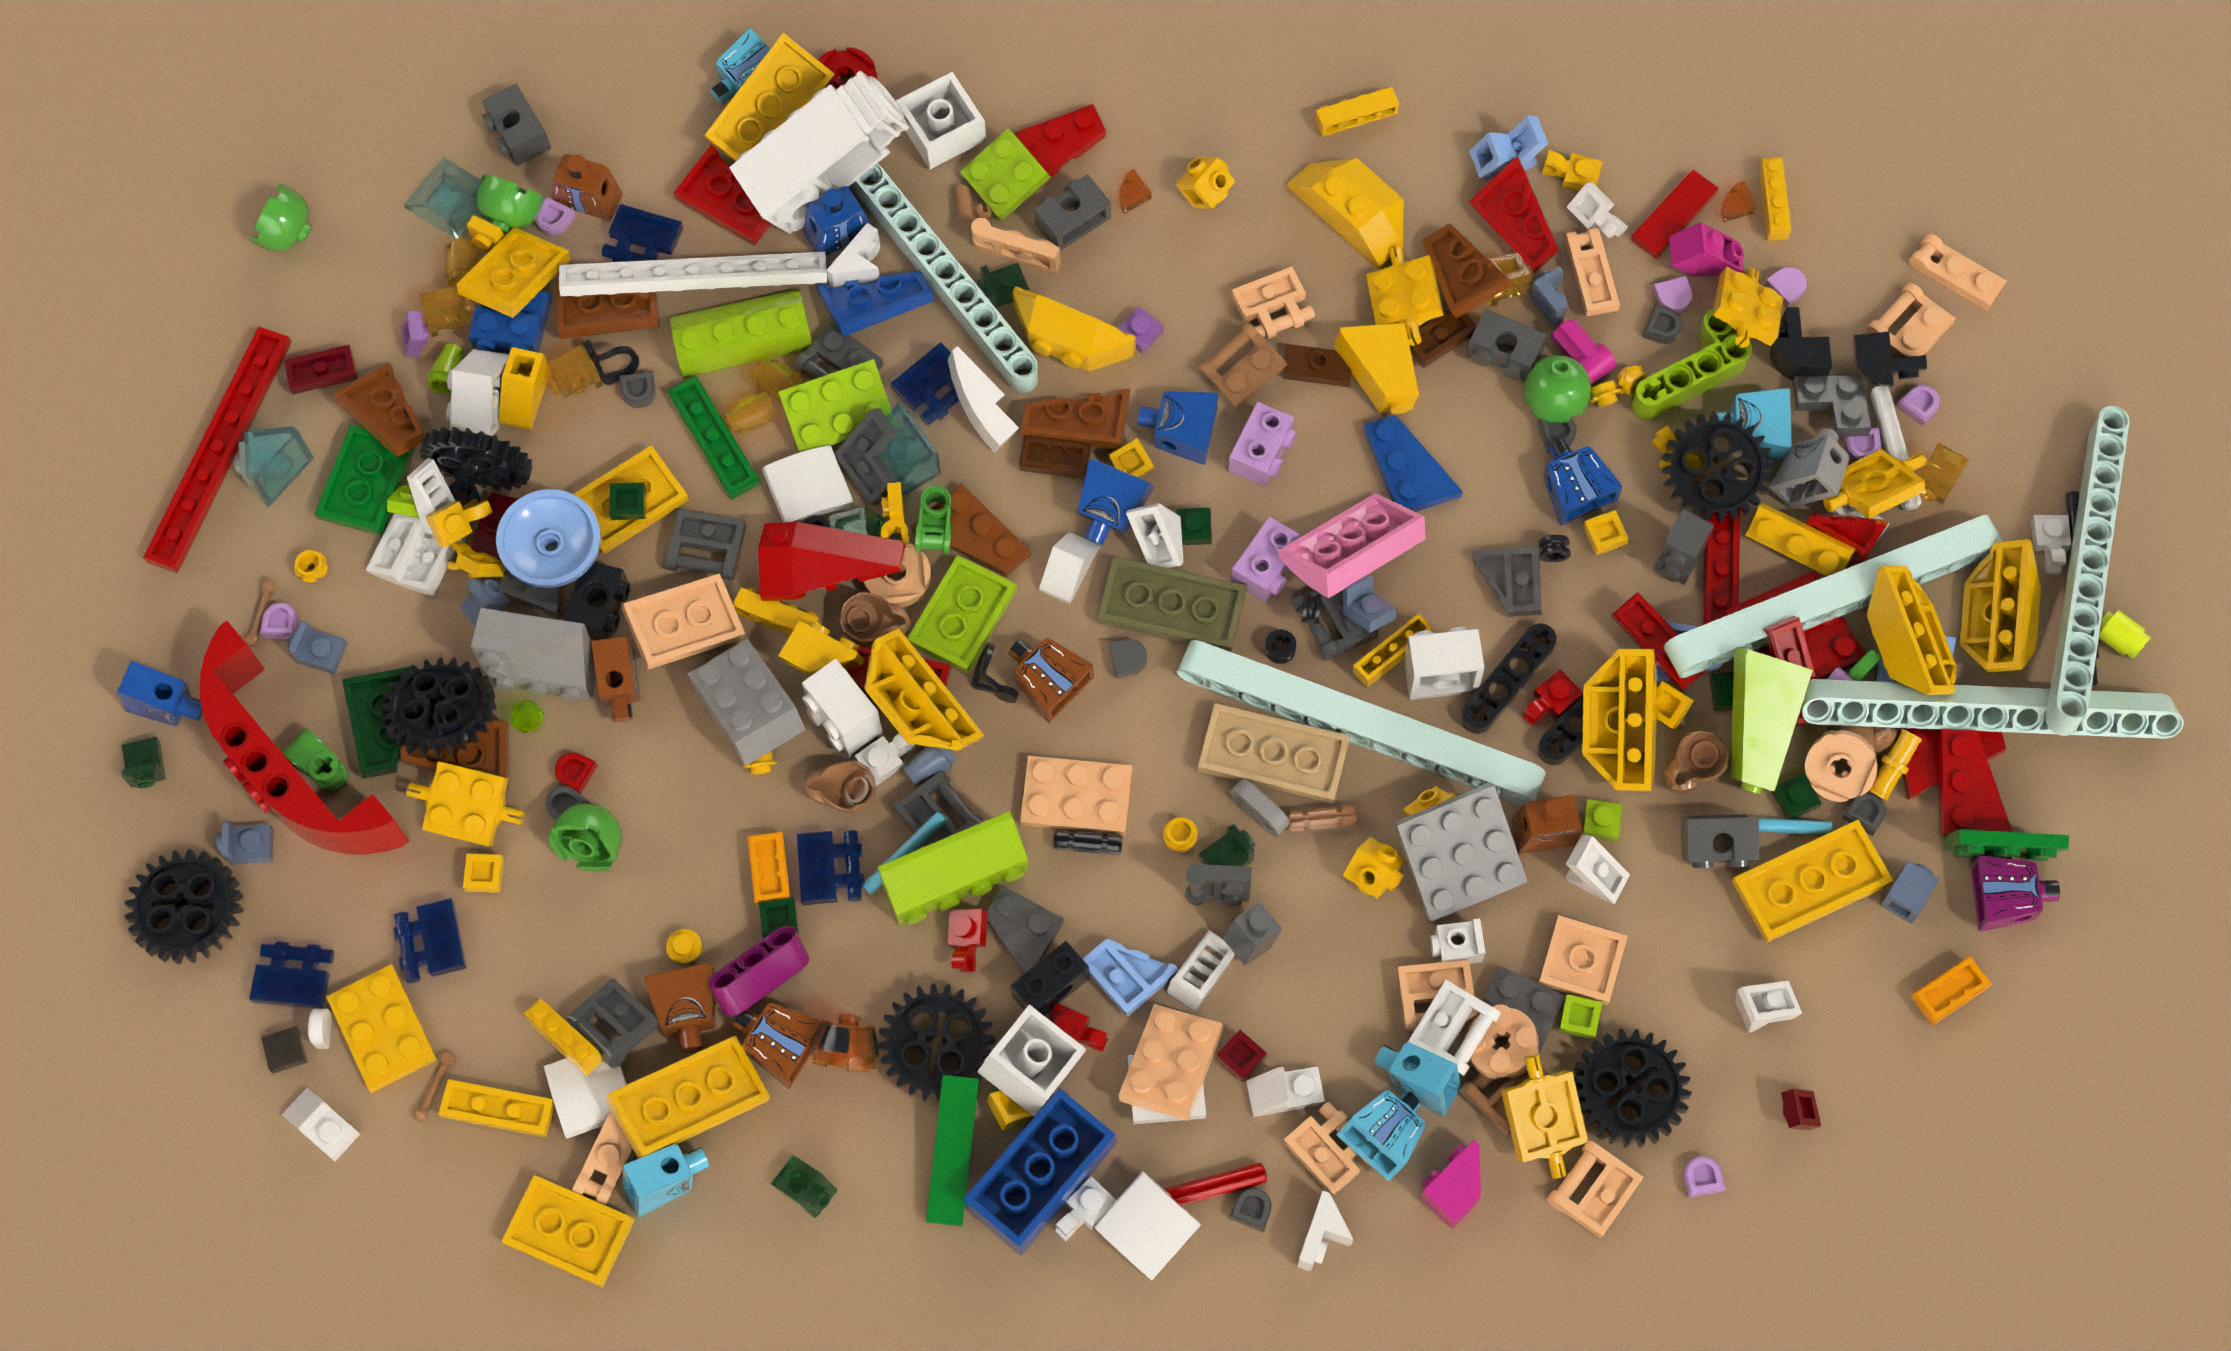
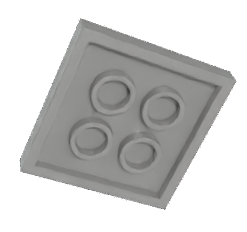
(1460, 852)

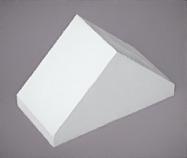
(1158, 534)
(1068, 566)

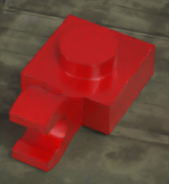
(1553, 696)
(965, 933)
(1076, 1027)

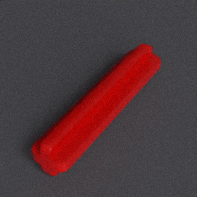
(1218, 1184)

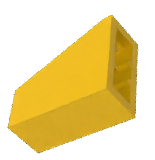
(1380, 364)

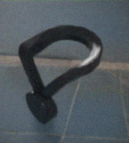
(613, 377)
(1002, 692)

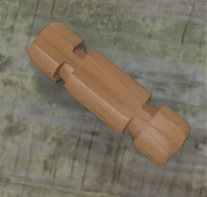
(1322, 818)

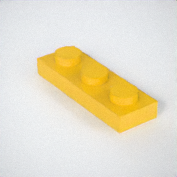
(1799, 541)
(497, 1108)

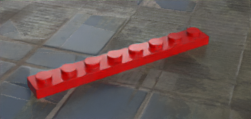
(217, 450)

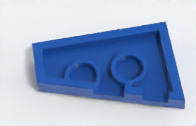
(867, 304)
(1407, 467)

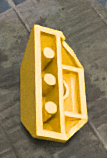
(1354, 205)
(1070, 334)
(2002, 608)
(1910, 633)
(916, 697)
(1622, 719)

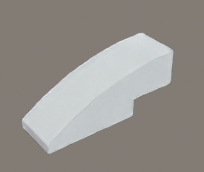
(980, 400)

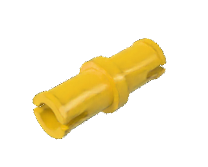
(1895, 764)

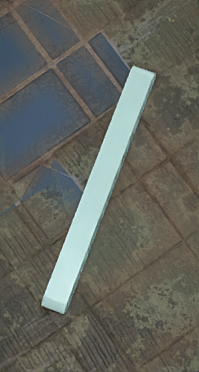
(952, 289)
(2093, 549)
(1829, 596)
(2150, 717)
(1365, 722)

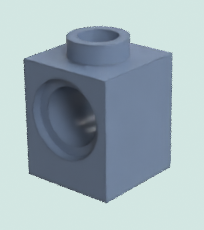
(1910, 891)

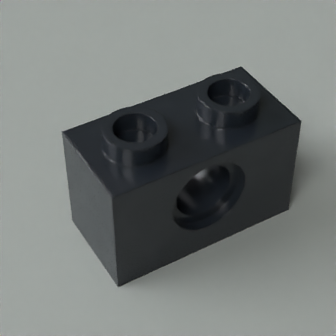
(597, 583)
(1051, 980)

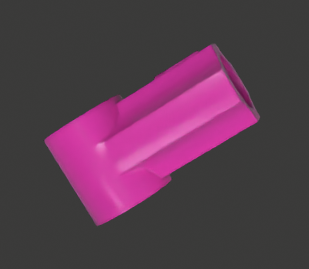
(1578, 345)

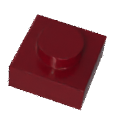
(1241, 1055)
(1800, 1109)

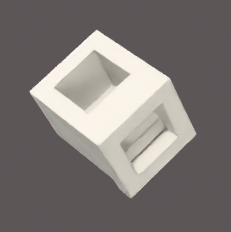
(1471, 949)

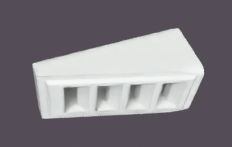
(437, 486)
(1189, 988)

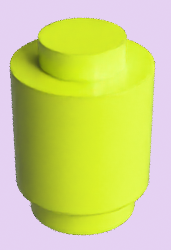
(2123, 634)

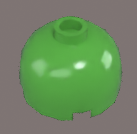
(507, 203)
(282, 221)
(1557, 389)
(587, 835)

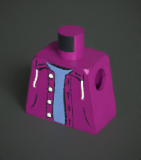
(2009, 892)

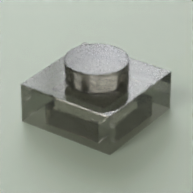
(284, 1049)

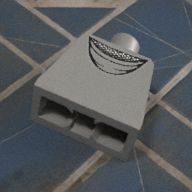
(1811, 470)

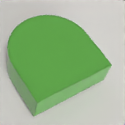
(1865, 666)

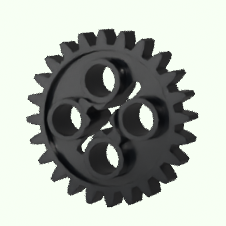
(1700, 443)
(477, 458)
(438, 707)
(179, 937)
(904, 1036)
(1652, 1112)

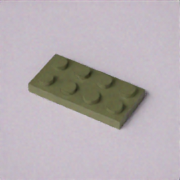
(1171, 603)

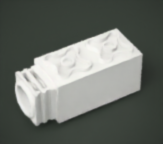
(819, 149)

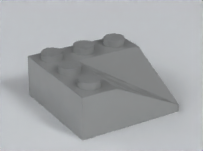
(535, 654)

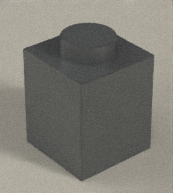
(1252, 933)

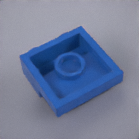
(499, 332)

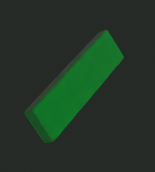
(713, 437)
(952, 1150)

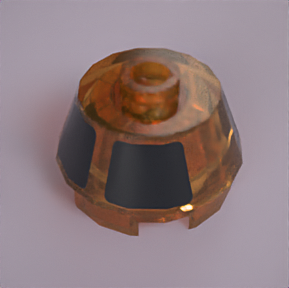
(845, 1043)

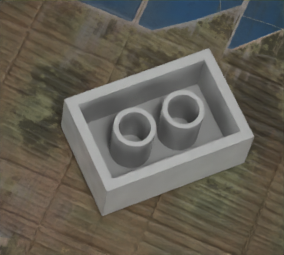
(746, 702)

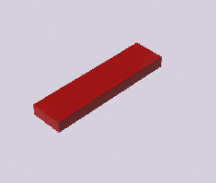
(1721, 568)

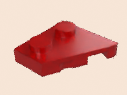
(1853, 531)

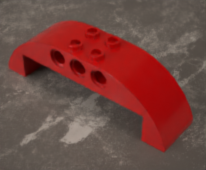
(267, 772)

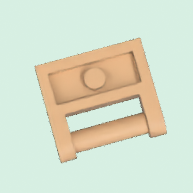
(1922, 328)
(1422, 983)
(1604, 1197)

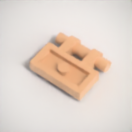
(1272, 294)
(1319, 1151)

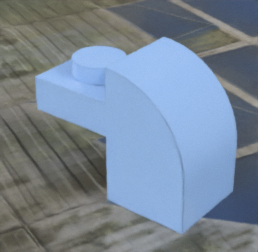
(1499, 149)

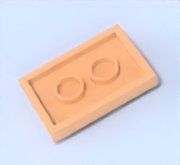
(683, 621)
(1076, 795)
(1171, 1062)

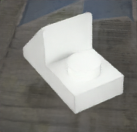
(855, 259)
(1596, 870)
(1766, 1004)
(1285, 1091)
(320, 1124)
(1327, 1224)

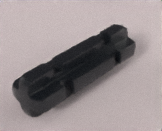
(1087, 842)

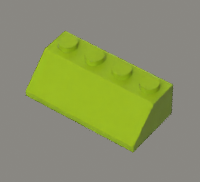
(740, 332)
(954, 869)

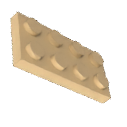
(1274, 753)

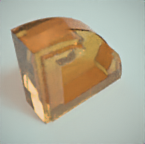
(1133, 192)
(1737, 203)

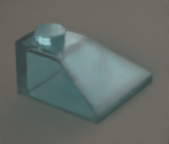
(446, 198)

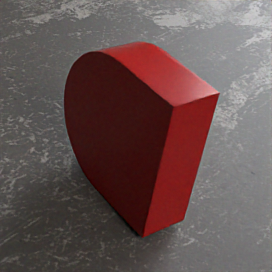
(574, 770)

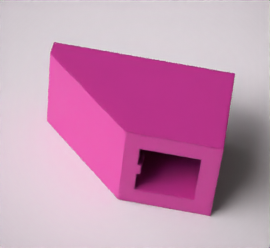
(1705, 251)
(1457, 1187)

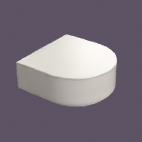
(320, 1028)

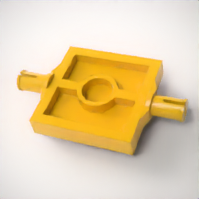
(1405, 293)
(1748, 306)
(1878, 483)
(465, 803)
(1544, 1116)

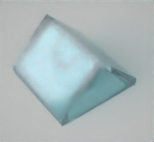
(910, 453)
(274, 460)

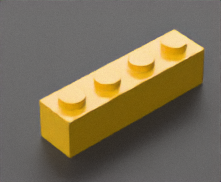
(1356, 111)
(1774, 199)
(770, 613)
(1388, 653)
(563, 1037)

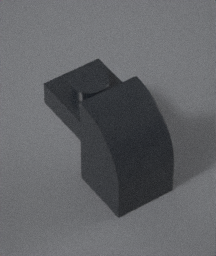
(1797, 354)
(1875, 363)

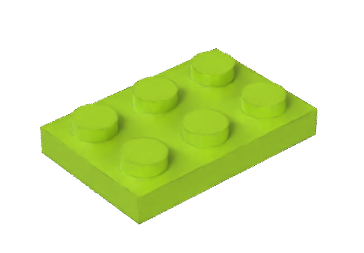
(833, 405)
(962, 614)

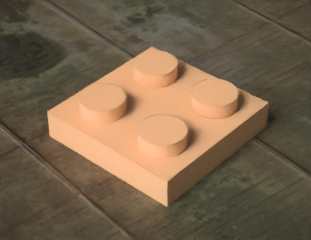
(1583, 960)

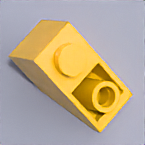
(522, 388)
(812, 649)

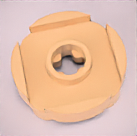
(911, 587)
(1834, 746)
(1504, 1061)

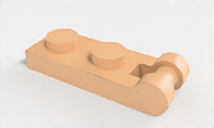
(1015, 246)
(1592, 272)
(1957, 272)
(606, 1156)

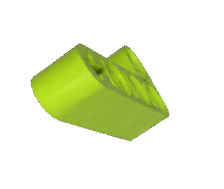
(1688, 373)

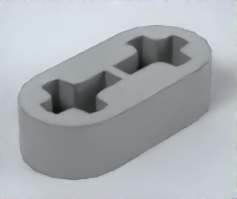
(1259, 807)

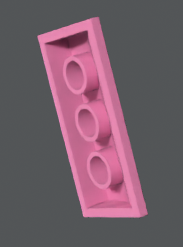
(1353, 544)

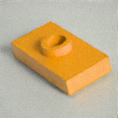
(768, 867)
(1951, 990)

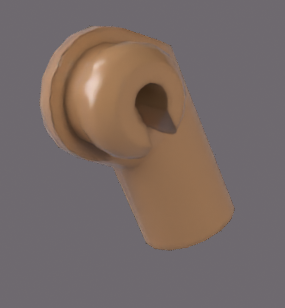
(967, 209)

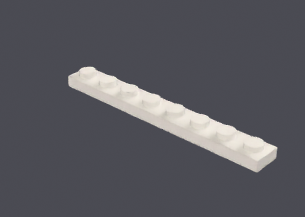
(692, 274)

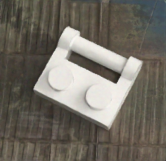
(1445, 1021)

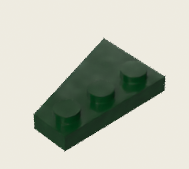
(363, 696)

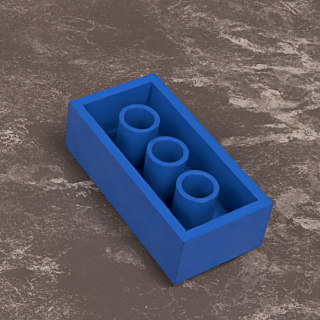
(1040, 1171)

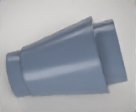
(929, 762)

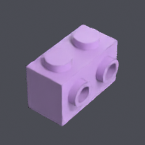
(1262, 444)
(1260, 565)

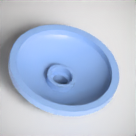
(542, 520)

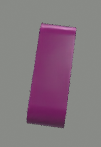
(759, 971)

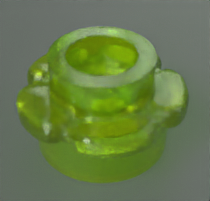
(527, 716)

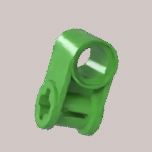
(934, 526)
(314, 759)

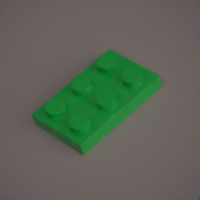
(362, 483)
(2005, 844)

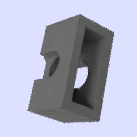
(516, 124)
(1066, 227)
(1499, 331)
(1683, 547)
(1700, 831)

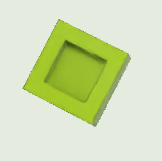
(402, 502)
(1602, 820)
(1580, 1017)

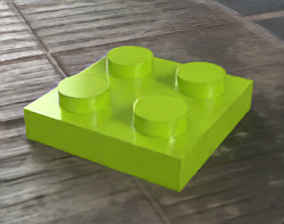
(1005, 174)

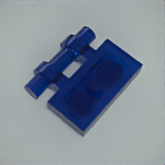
(644, 230)
(923, 380)
(818, 869)
(440, 936)
(288, 985)

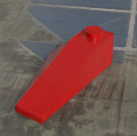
(809, 557)

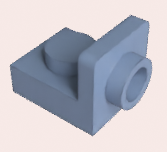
(1547, 297)
(485, 594)
(1365, 606)
(316, 648)
(246, 843)

